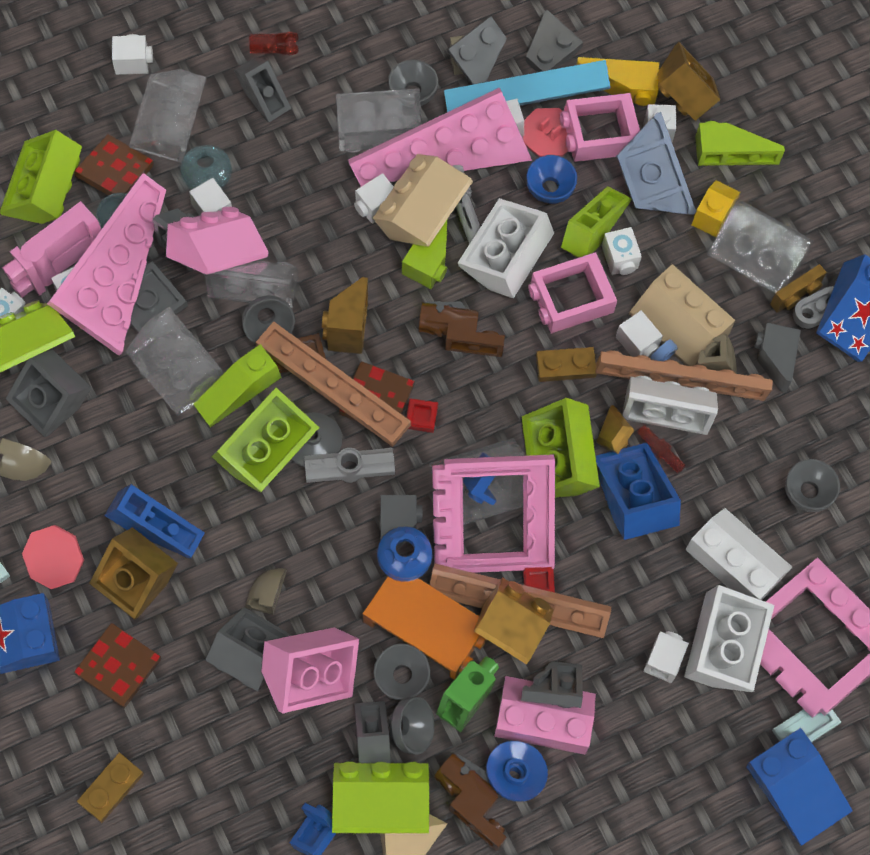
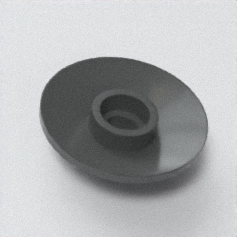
(327, 442)

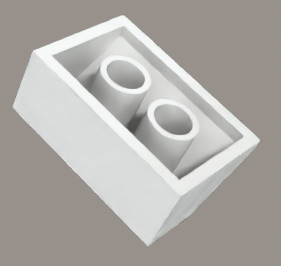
(507, 247)
(670, 405)
(737, 556)
(729, 640)

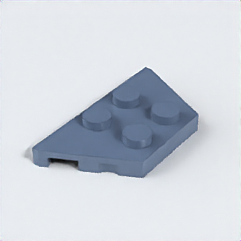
(654, 171)

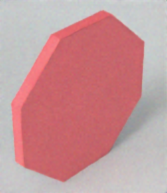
(544, 132)
(53, 557)

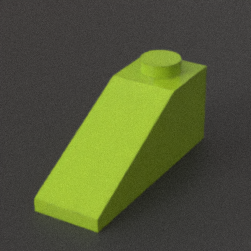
(731, 145)
(588, 226)
(427, 263)
(238, 385)

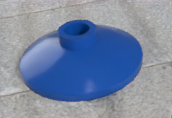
(523, 760)

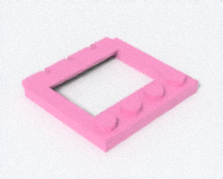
(538, 512)
(795, 675)

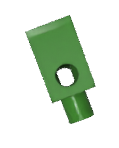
(467, 693)

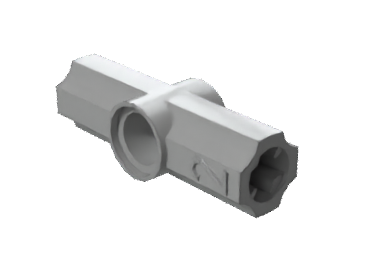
(369, 464)

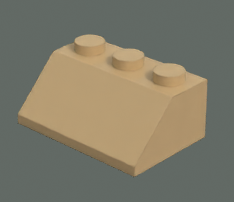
(421, 200)
(683, 314)

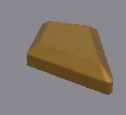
(615, 431)

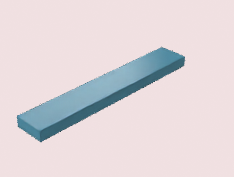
(537, 86)

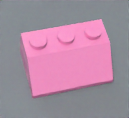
(215, 241)
(310, 668)
(544, 723)

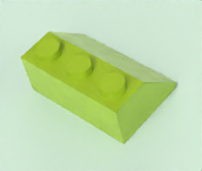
(42, 178)
(30, 333)
(567, 433)
(265, 441)
(380, 797)

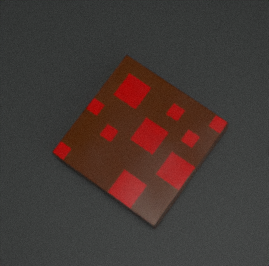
(113, 166)
(385, 385)
(117, 665)

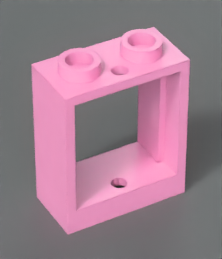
(600, 148)
(598, 282)

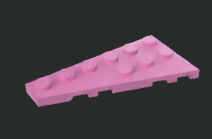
(469, 136)
(109, 274)

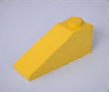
(631, 77)

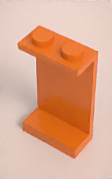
(426, 621)

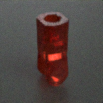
(268, 43)

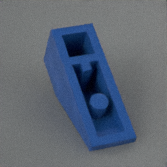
(154, 521)

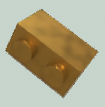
(687, 83)
(346, 319)
(133, 572)
(514, 620)

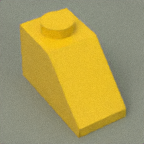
(715, 208)

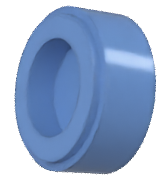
(665, 351)

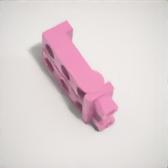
(52, 250)

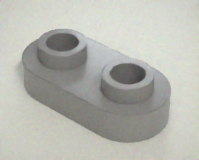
(814, 306)

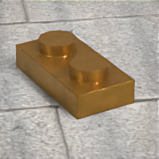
(792, 293)
(566, 364)
(110, 787)

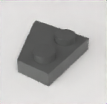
(552, 44)
(478, 50)
(556, 685)

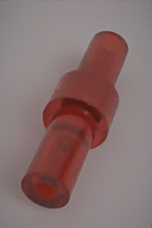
(661, 449)

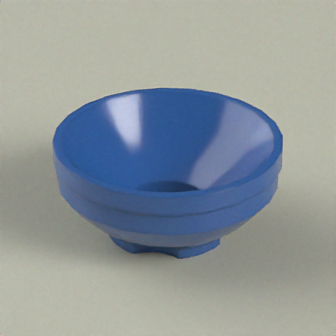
(554, 169)
(404, 568)

